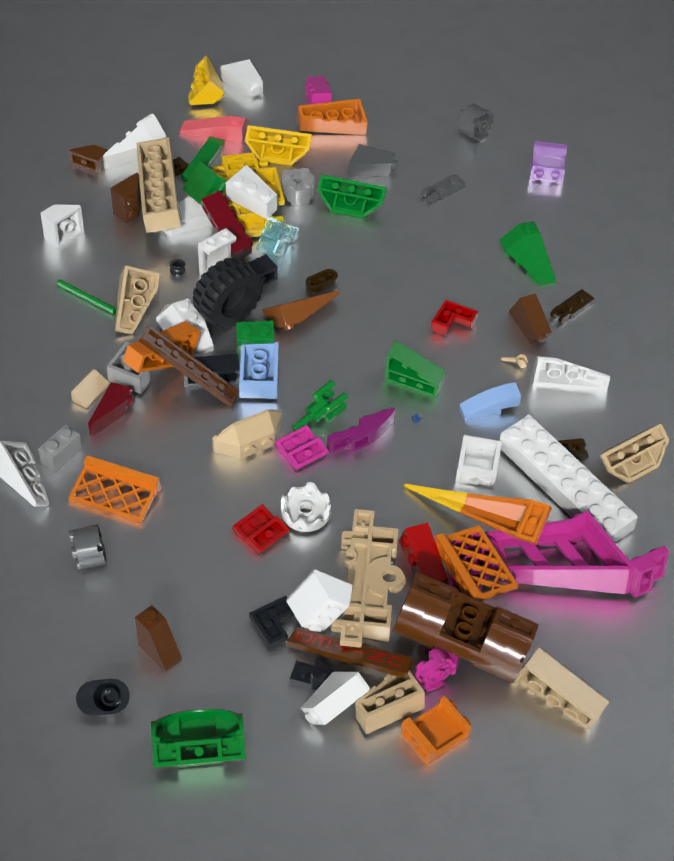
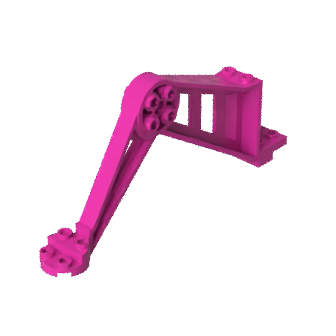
(615, 576)

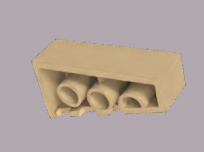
(561, 688)

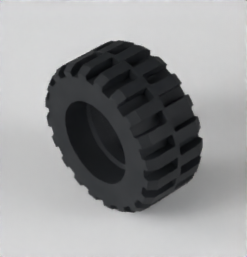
(227, 292)

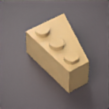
(389, 702)

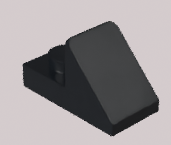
(310, 675)

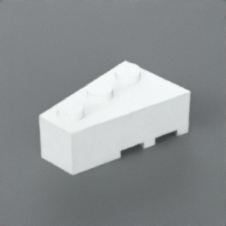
(251, 192)

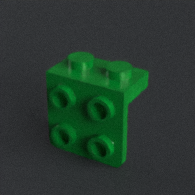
(255, 332)

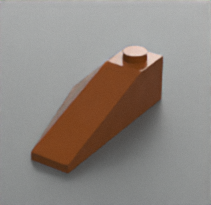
(297, 311)

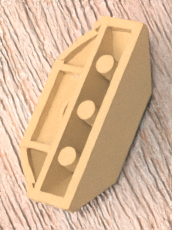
(249, 434)
(636, 454)

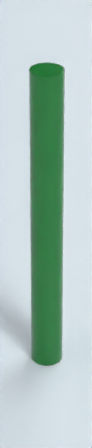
(86, 296)

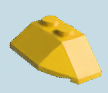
(277, 145)

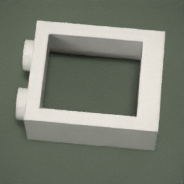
(484, 477)

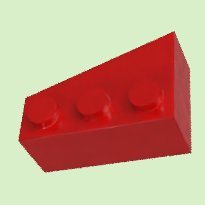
(422, 553)

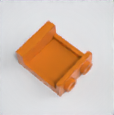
(437, 730)

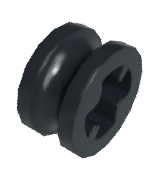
(177, 271)

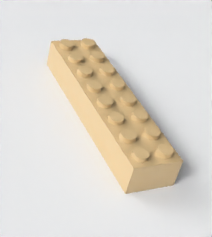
(158, 185)

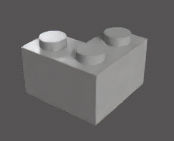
(122, 374)

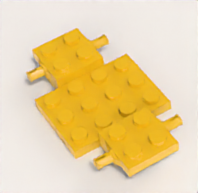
(231, 164)

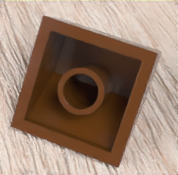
(126, 198)

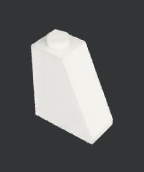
(242, 77)
(191, 217)
(334, 696)

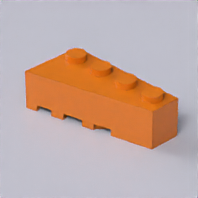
(333, 117)

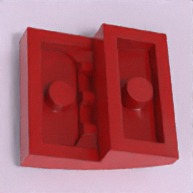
(260, 529)

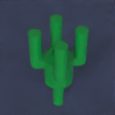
(322, 407)

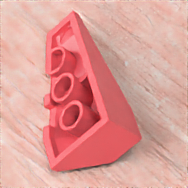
(224, 128)

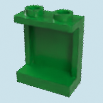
(204, 182)

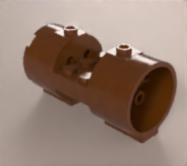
(465, 627)

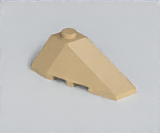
(134, 296)

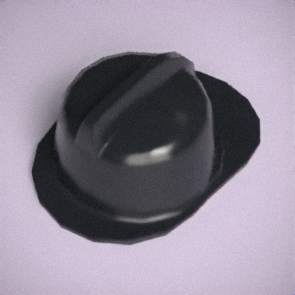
(102, 697)

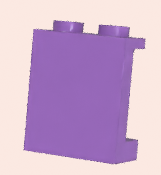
(548, 161)

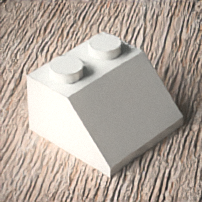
(62, 223)

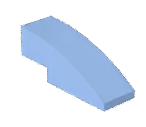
(491, 401)

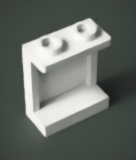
(215, 249)

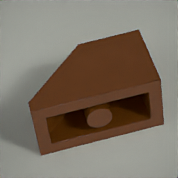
(88, 157)

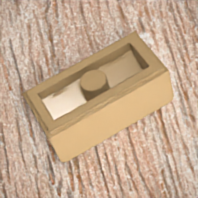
(89, 389)

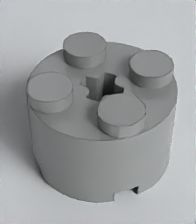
(298, 186)

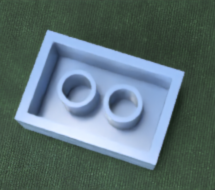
(259, 371)

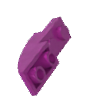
(357, 437)

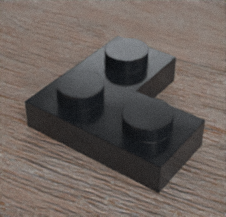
(268, 620)

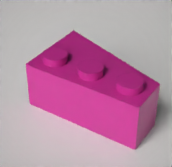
(317, 90)

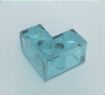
(275, 236)

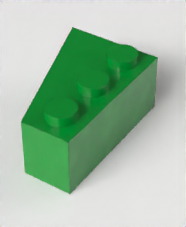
(413, 371)

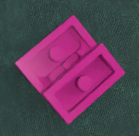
(301, 447)

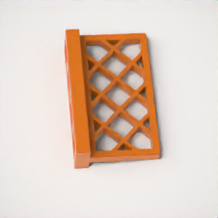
(124, 476)
(461, 574)

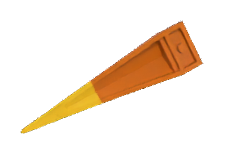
(512, 516)

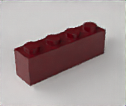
(223, 217)

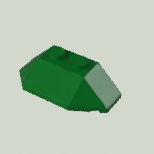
(350, 196)

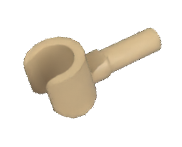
(521, 360)

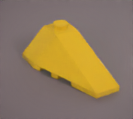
(207, 85)

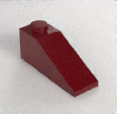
(111, 407)

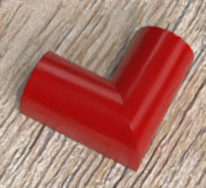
(450, 313)

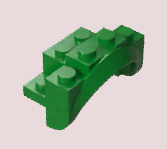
(198, 738)

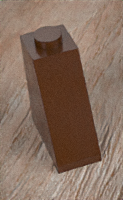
(531, 318)
(156, 638)

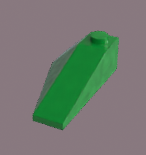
(528, 250)

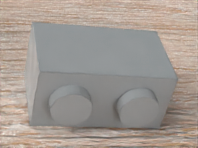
(60, 448)

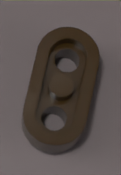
(321, 280)

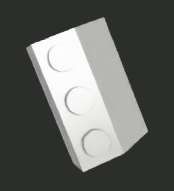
(319, 600)

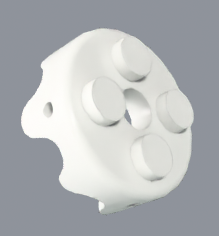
(309, 498)

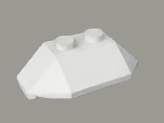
(182, 311)

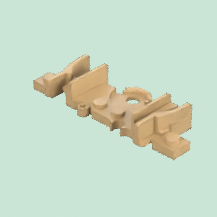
(370, 555)

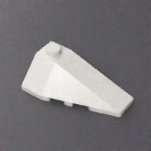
(126, 150)
(561, 373)
(19, 472)

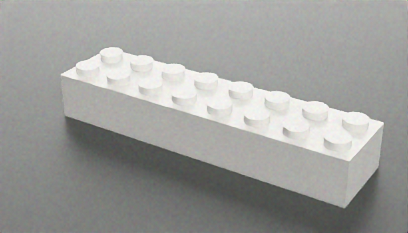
(565, 477)

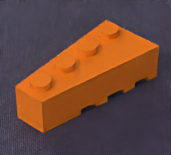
(143, 359)

